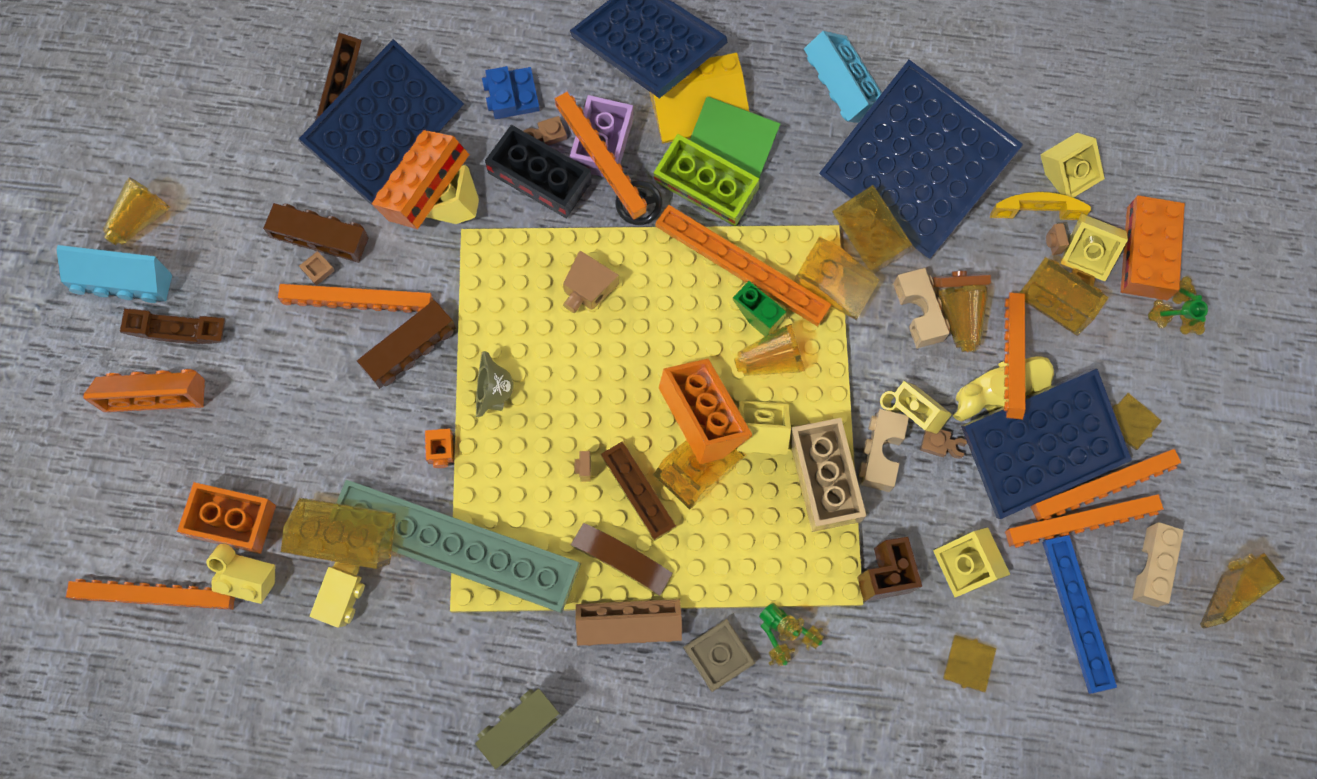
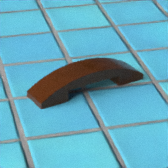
(172, 328)
(622, 558)

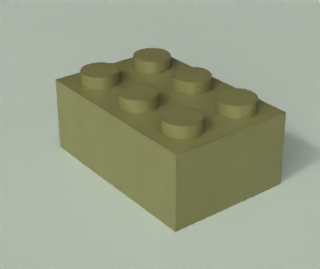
(517, 728)

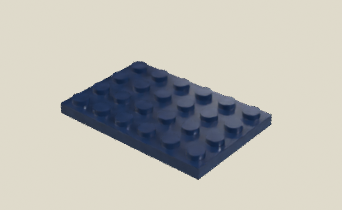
(649, 41)
(379, 120)
(1058, 444)

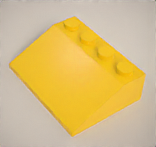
(681, 106)

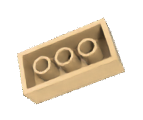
(826, 475)

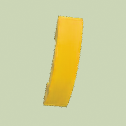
(1068, 207)

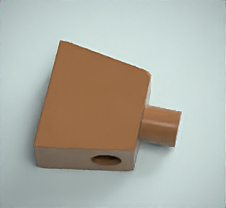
(588, 283)

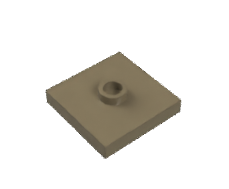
(719, 655)

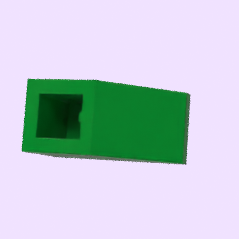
(759, 309)

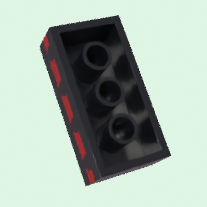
(538, 171)

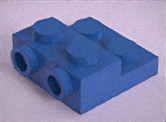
(510, 92)

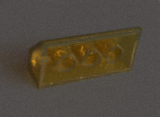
(339, 533)

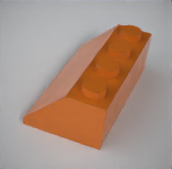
(147, 391)
(703, 410)

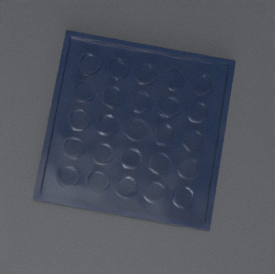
(923, 155)

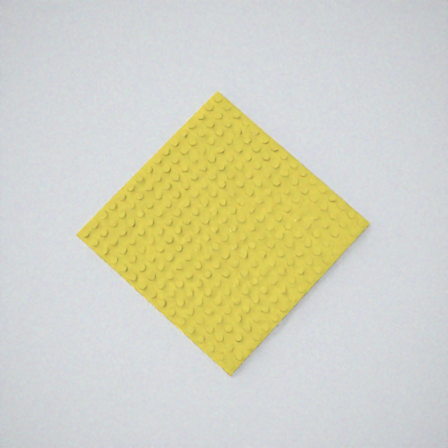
(596, 383)

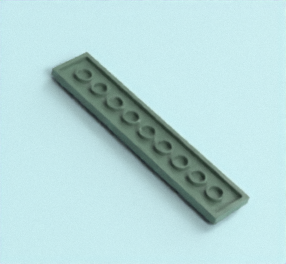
(471, 550)

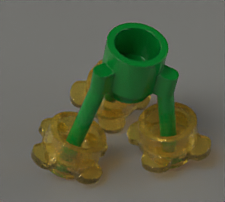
(1191, 314)
(789, 629)

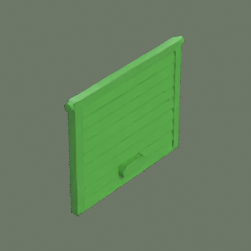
(735, 135)

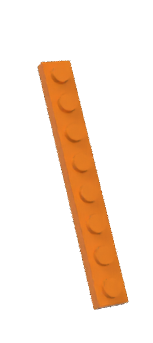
(743, 265)

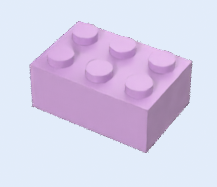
(613, 124)

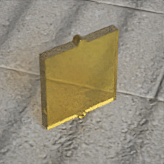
(1135, 421)
(969, 663)

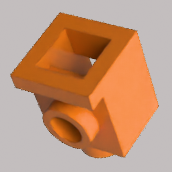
(439, 439)

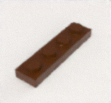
(638, 491)

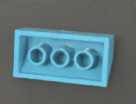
(843, 74)
(113, 274)

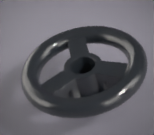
(655, 198)

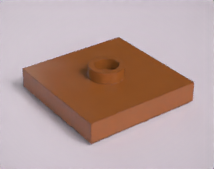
(960, 279)

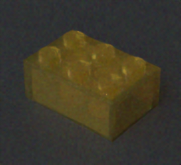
(872, 230)
(1063, 296)

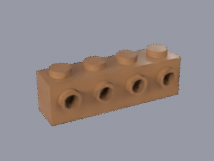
(628, 622)

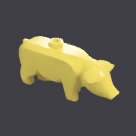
(989, 388)

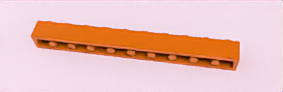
(600, 155)
(353, 298)
(1015, 356)
(1110, 483)
(1083, 520)
(147, 594)

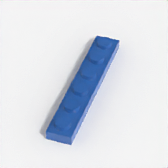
(1079, 614)

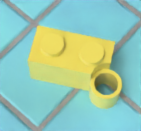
(917, 406)
(240, 575)
(338, 595)

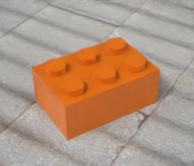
(226, 517)

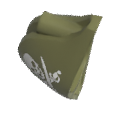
(493, 386)

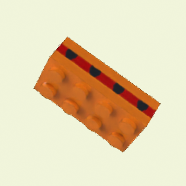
(420, 179)
(1153, 248)

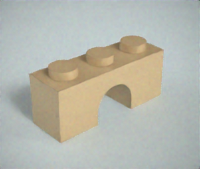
(918, 289)
(878, 470)
(1157, 579)

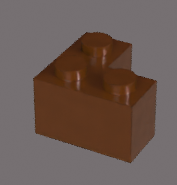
(895, 574)

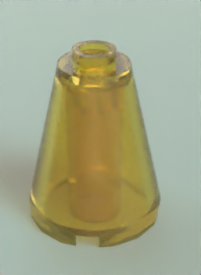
(132, 212)
(966, 314)
(771, 355)

